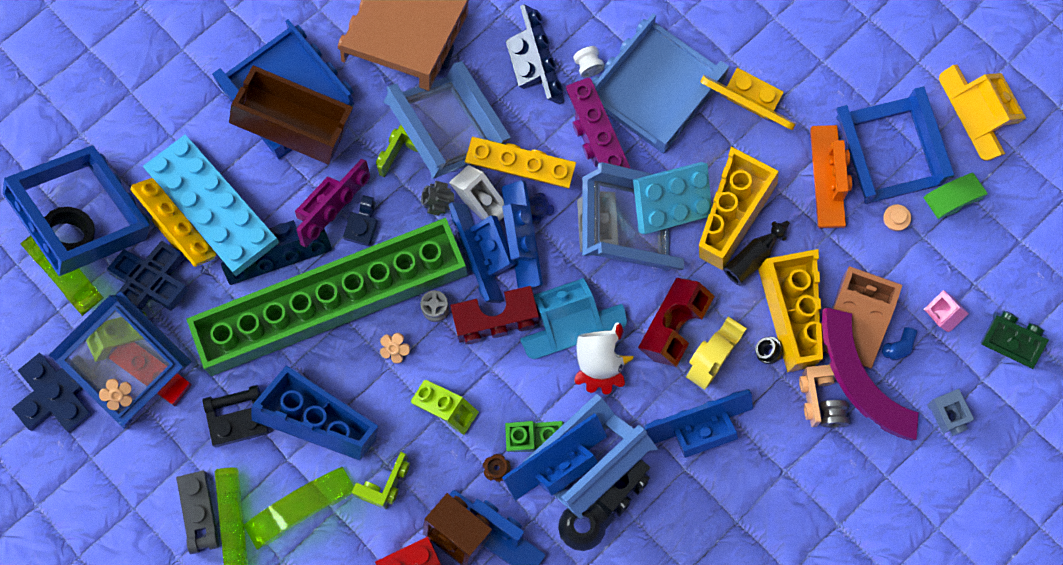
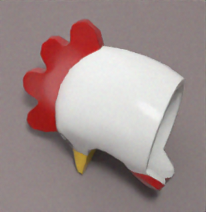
(599, 362)

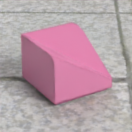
(946, 311)

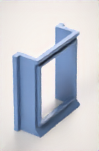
(609, 468)

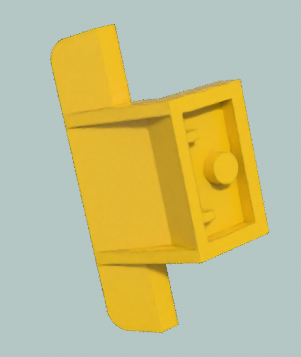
(752, 95)
(982, 108)

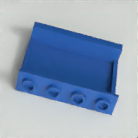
(294, 60)

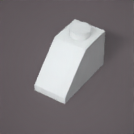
(478, 193)

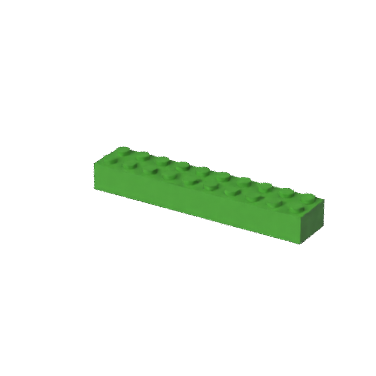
(326, 297)

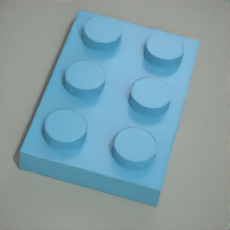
(672, 197)

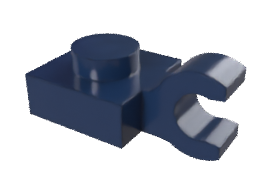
(361, 226)

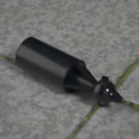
(754, 254)

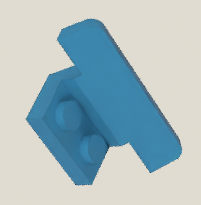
(566, 315)

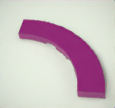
(856, 382)

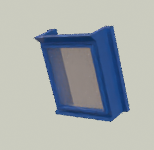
(123, 346)

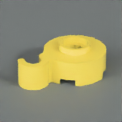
(712, 354)

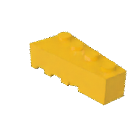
(794, 305)

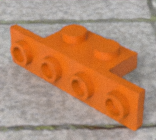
(830, 175)

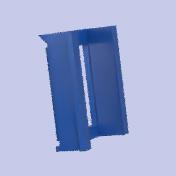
(928, 133)

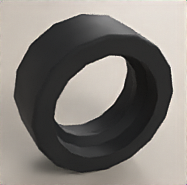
(74, 217)

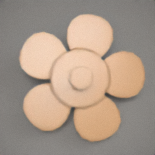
(394, 348)
(116, 395)

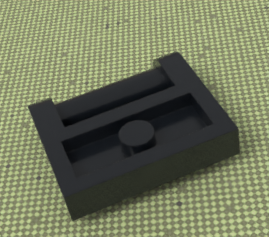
(236, 425)

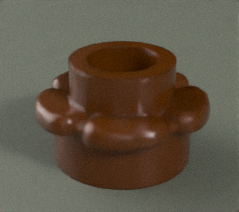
(491, 462)

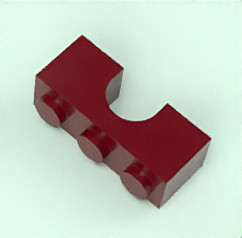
(683, 302)
(518, 314)

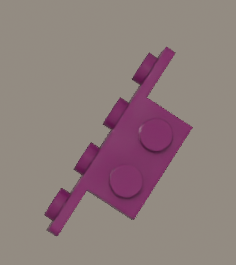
(594, 125)
(328, 200)

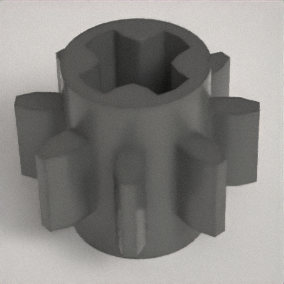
(437, 197)

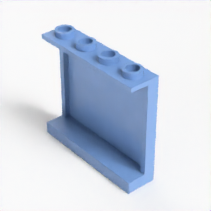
(656, 84)

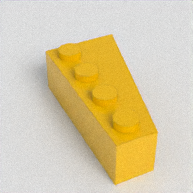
(737, 202)

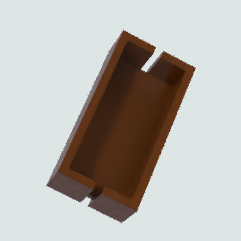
(290, 114)

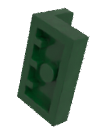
(1015, 339)

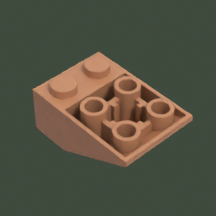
(872, 307)

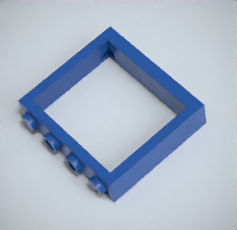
(60, 259)

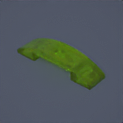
(74, 285)
(298, 506)

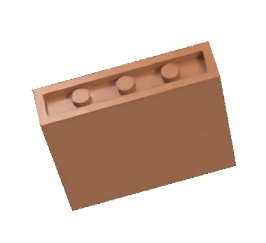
(405, 35)

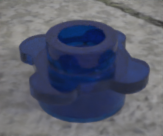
(546, 209)

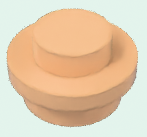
(897, 217)

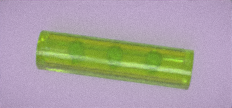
(231, 516)

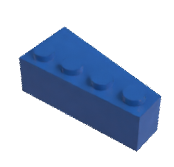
(312, 414)

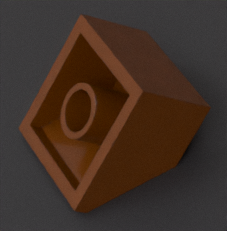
(456, 529)

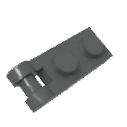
(197, 511)

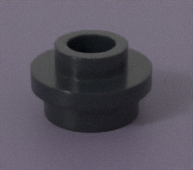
(763, 347)

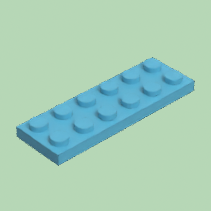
(211, 205)

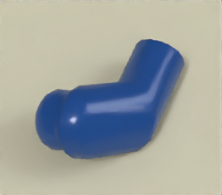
(901, 348)

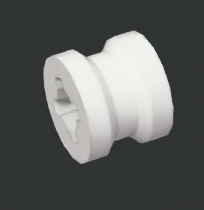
(589, 61)

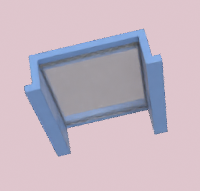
(446, 119)
(612, 222)

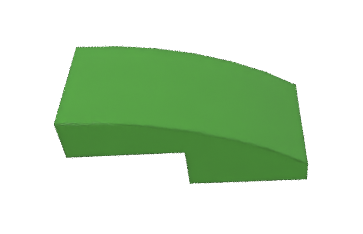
(954, 195)
(529, 435)

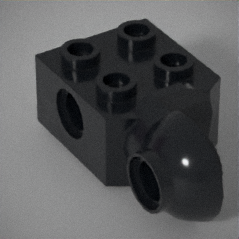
(602, 512)

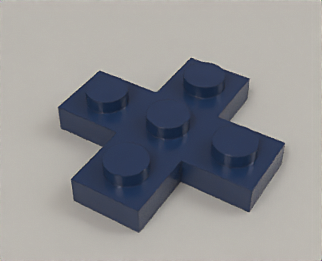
(150, 277)
(52, 394)

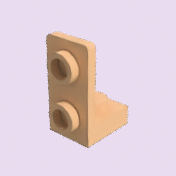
(816, 374)

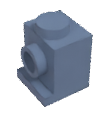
(955, 404)

